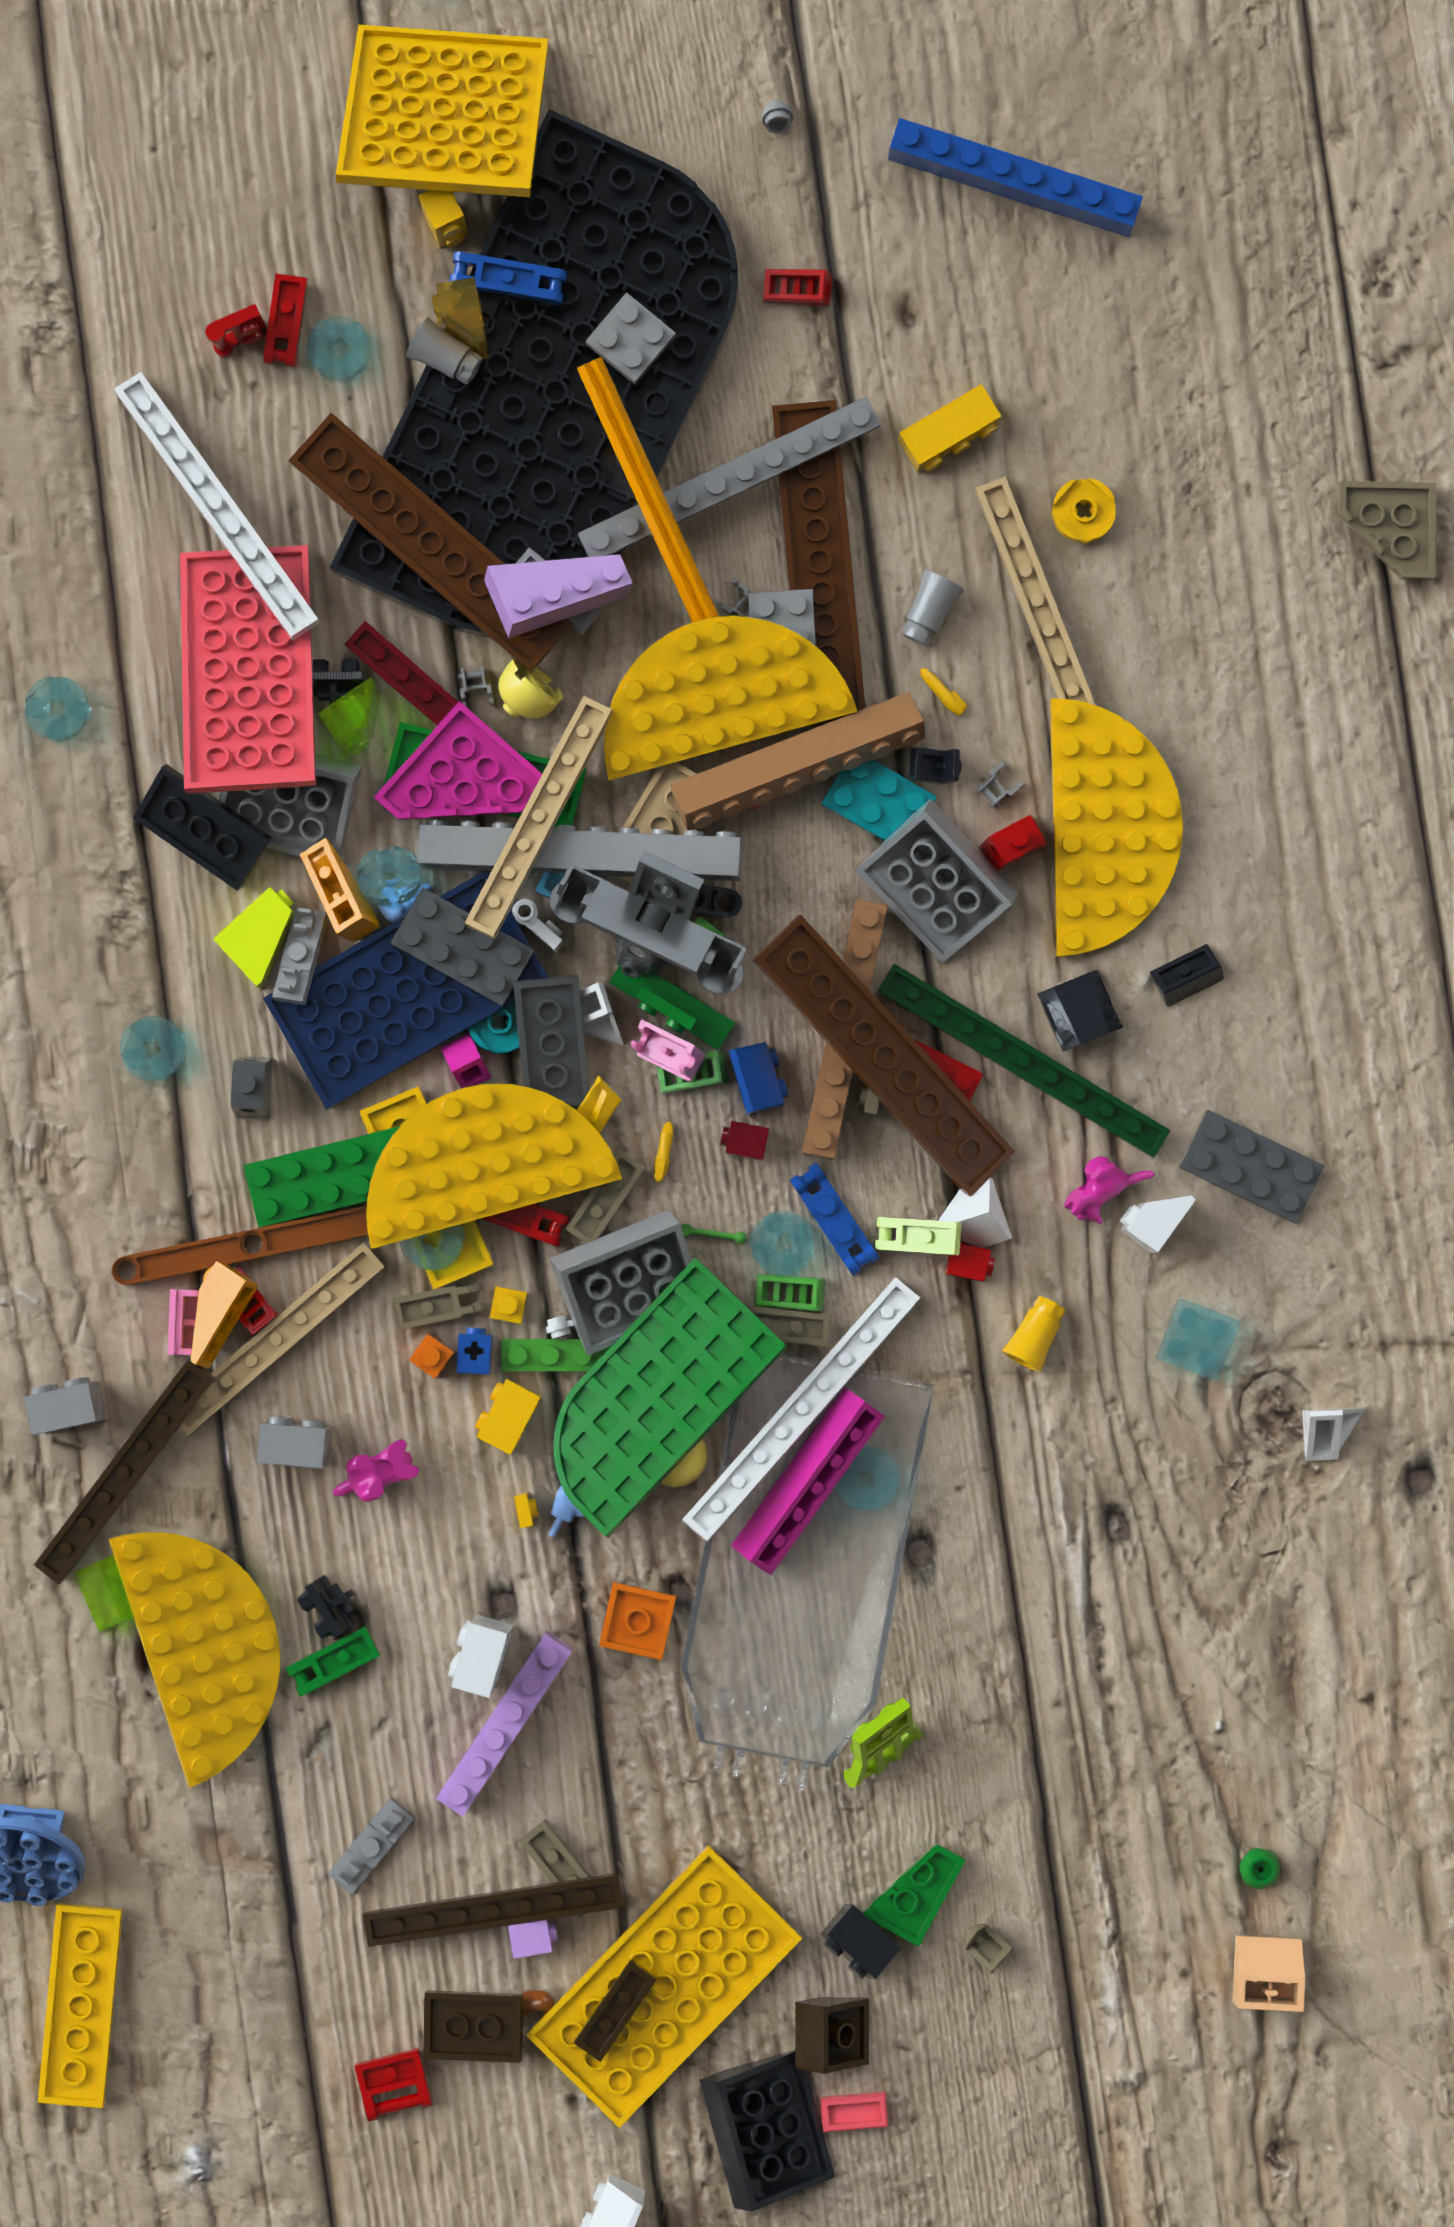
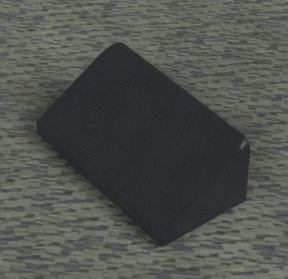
(1187, 975)

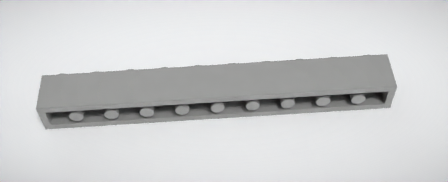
(591, 850)

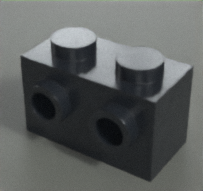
(859, 1942)

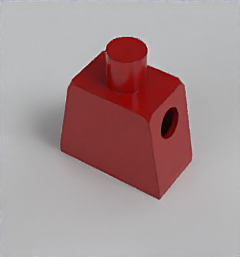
(1014, 843)

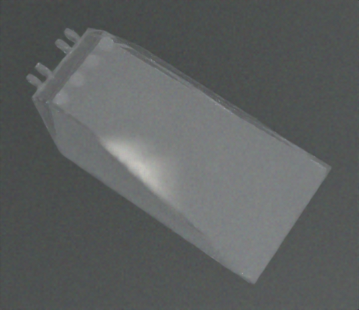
(800, 1653)

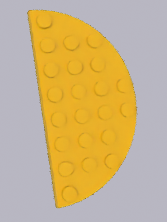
(717, 689)
(1111, 826)
(480, 1157)
(204, 1642)

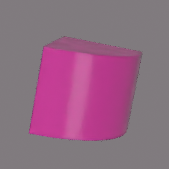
(466, 1062)

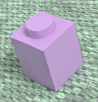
(532, 1938)

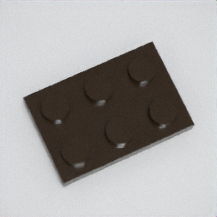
(473, 2026)

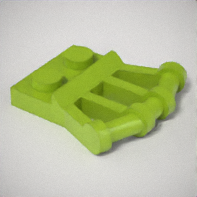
(889, 1731)

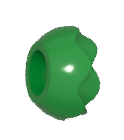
(1249, 1868)

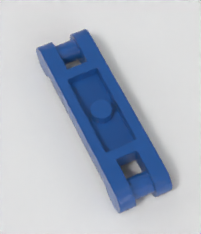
(511, 277)
(834, 1219)

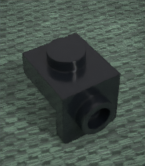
(934, 765)

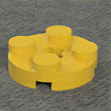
(1081, 492)

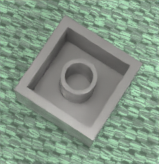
(66, 1407)
(295, 1444)

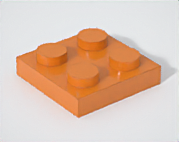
(637, 1620)

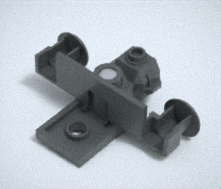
(651, 922)

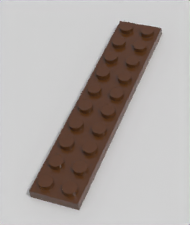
(415, 532)
(820, 545)
(883, 1055)

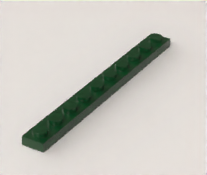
(1023, 1061)

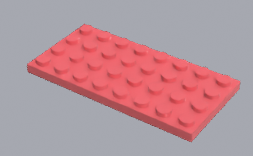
(244, 679)

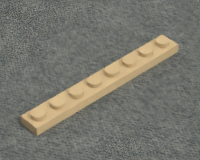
(1033, 591)
(539, 817)
(284, 1332)

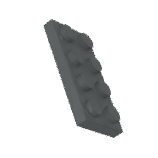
(438, 937)
(552, 1037)
(1251, 1166)

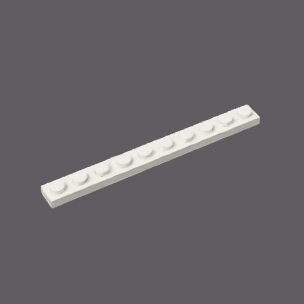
(217, 506)
(801, 1410)

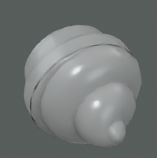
(777, 117)

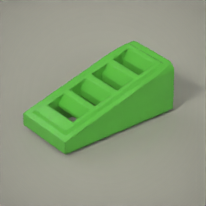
(720, 1075)
(817, 1295)

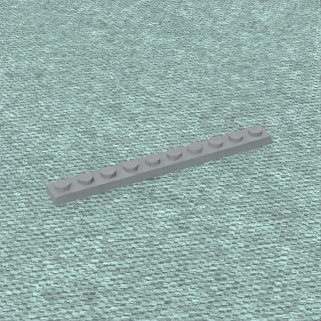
(736, 476)

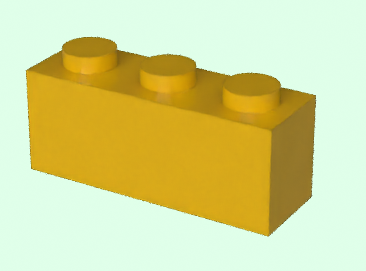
(950, 429)

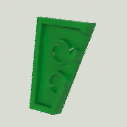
(916, 1895)

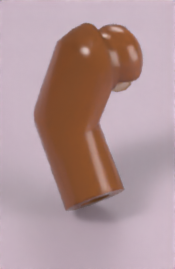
(537, 2001)

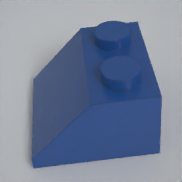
(757, 1078)

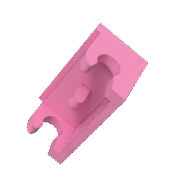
(668, 1051)
(182, 1321)

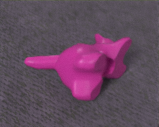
(1102, 1183)
(372, 1474)

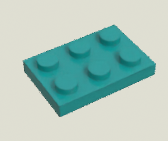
(875, 798)

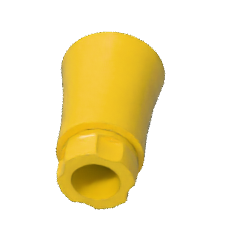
(1035, 1334)

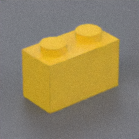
(443, 217)
(508, 1415)

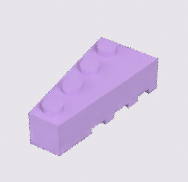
(554, 590)

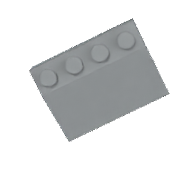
(305, 814)
(937, 881)
(619, 1277)

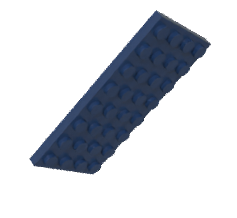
(383, 1008)

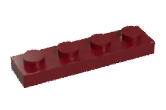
(401, 673)

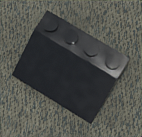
(766, 2130)

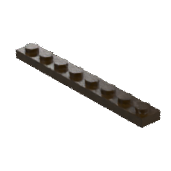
(124, 1471)
(494, 1909)

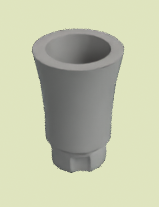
(443, 352)
(930, 607)

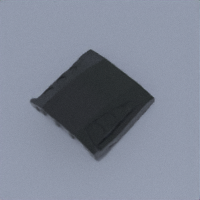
(1079, 1010)

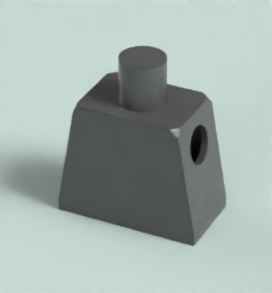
(251, 1087)

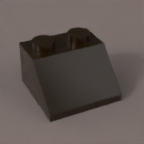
(831, 2033)

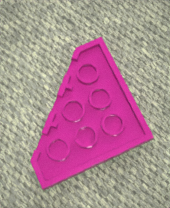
(460, 773)

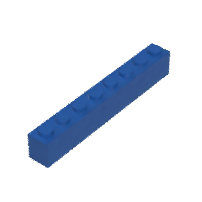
(1014, 177)

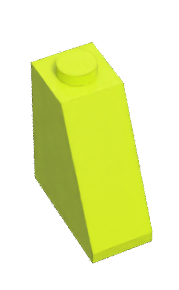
(258, 935)

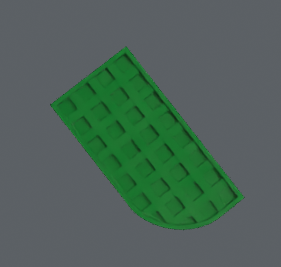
(657, 1395)

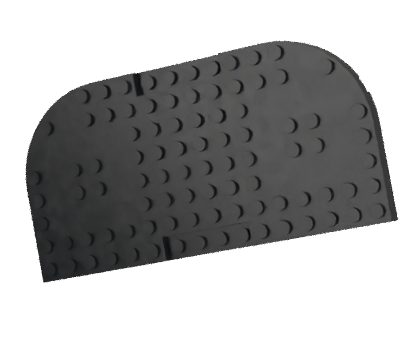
(521, 444)

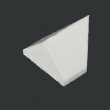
(598, 1015)
(980, 1216)
(1327, 1431)

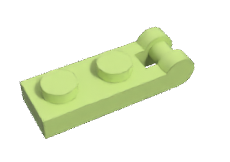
(919, 1236)

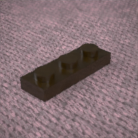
(615, 2010)

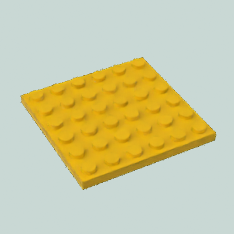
(443, 111)

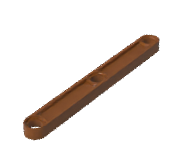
(231, 1247)

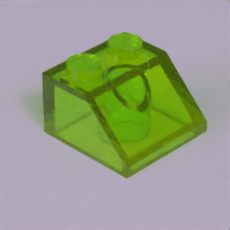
(354, 717)
(104, 1593)

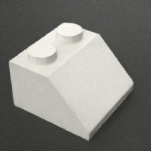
(1154, 1221)
(617, 2204)

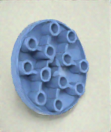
(37, 1856)

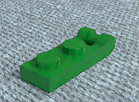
(334, 1660)

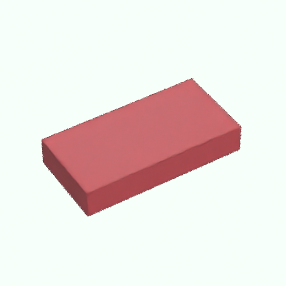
(854, 2111)

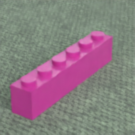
(807, 1481)

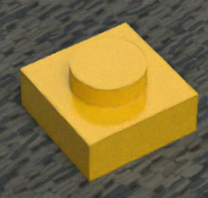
(508, 1305)
(526, 1509)

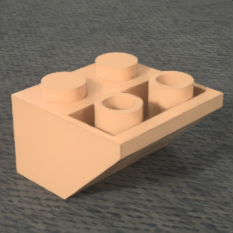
(1269, 1973)

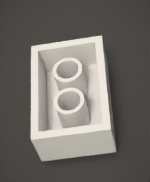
(481, 1657)

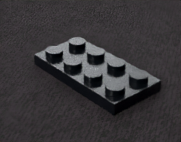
(202, 828)

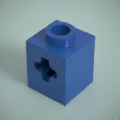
(465, 1360)

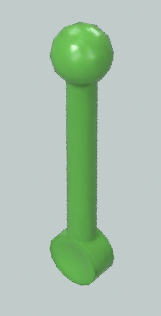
(739, 1237)

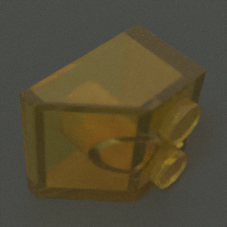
(460, 311)

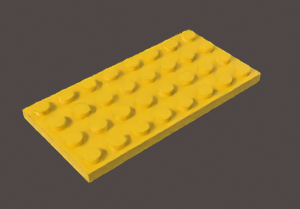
(707, 1946)

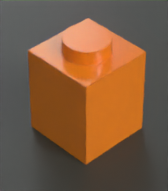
(432, 1356)

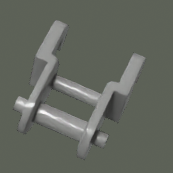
(734, 610)
(475, 674)
(983, 787)

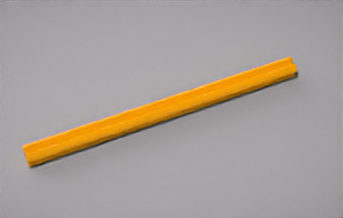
(647, 490)

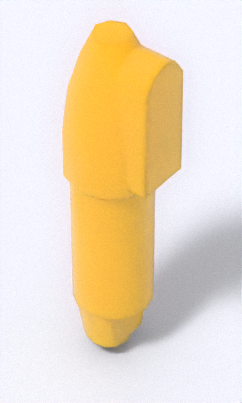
(949, 699)
(662, 1159)

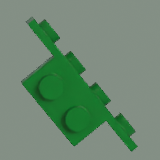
(676, 1005)

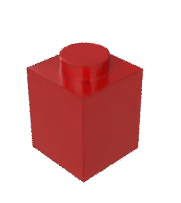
(971, 1263)

